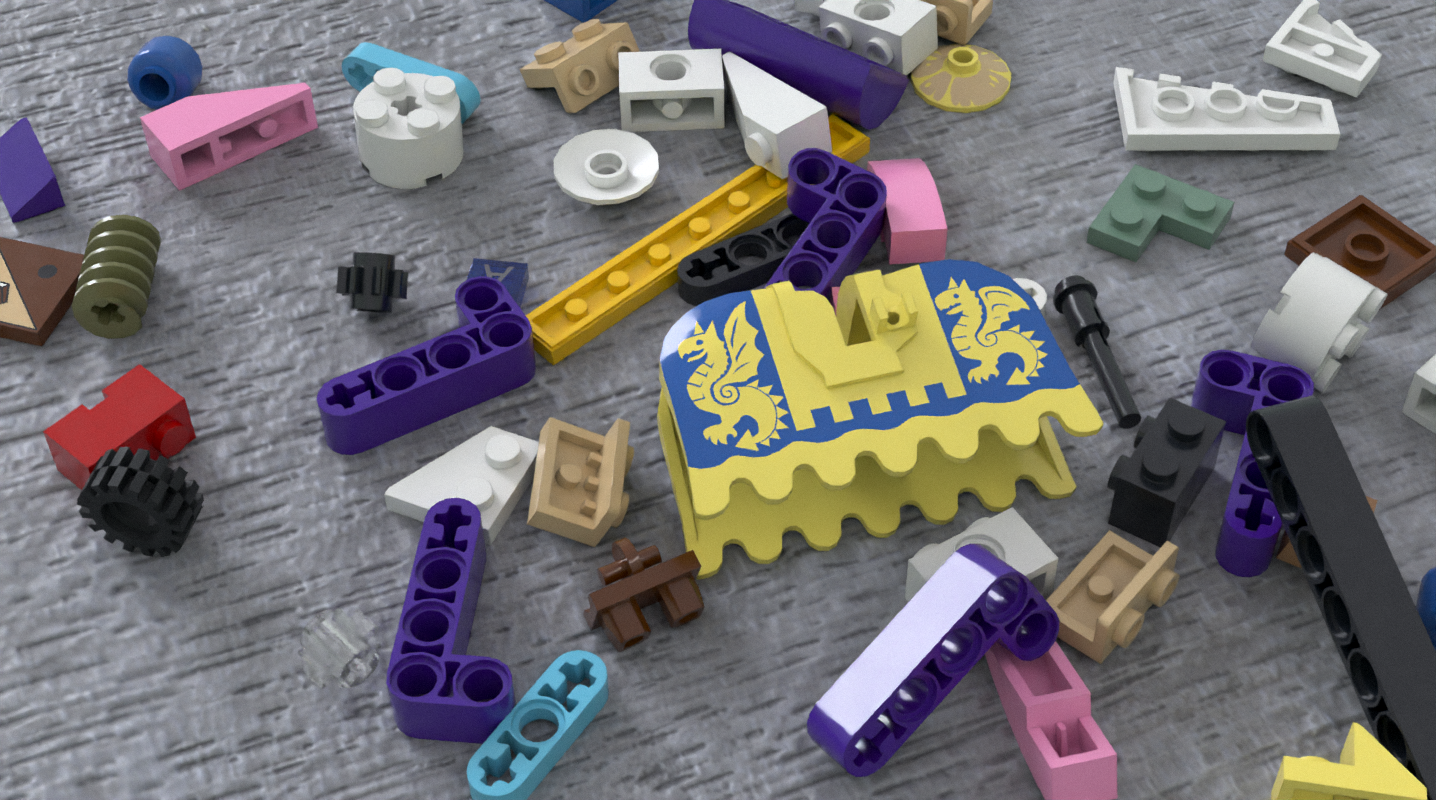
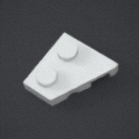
(486, 470)

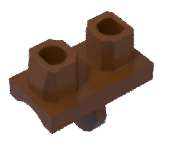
(620, 604)

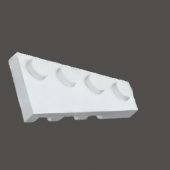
(1183, 117)

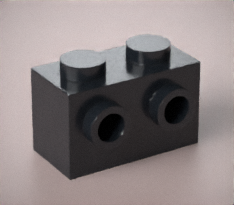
(1165, 471)

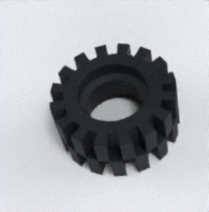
(140, 502)

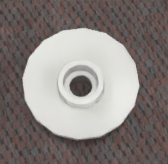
(606, 166)

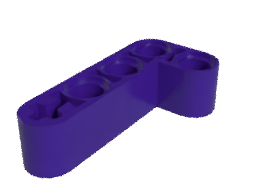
(832, 219)
(436, 378)
(1229, 389)
(442, 610)
(926, 654)

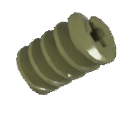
(116, 276)

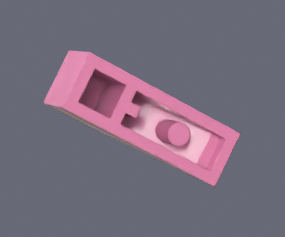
(224, 129)

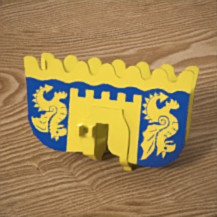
(896, 401)

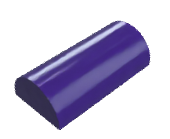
(821, 70)

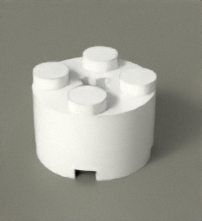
(408, 128)
(1318, 319)

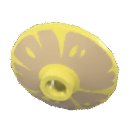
(961, 78)

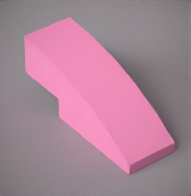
(913, 212)
(1054, 725)

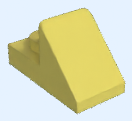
(1364, 773)

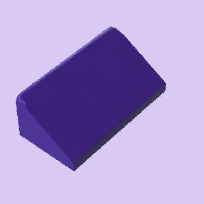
(25, 174)

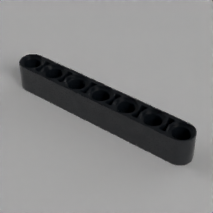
(1351, 577)

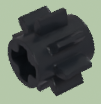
(372, 282)

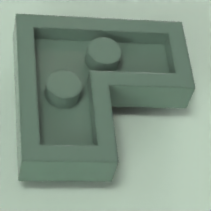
(1156, 202)

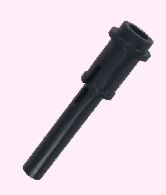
(1076, 300)

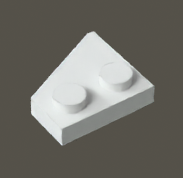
(1322, 51)

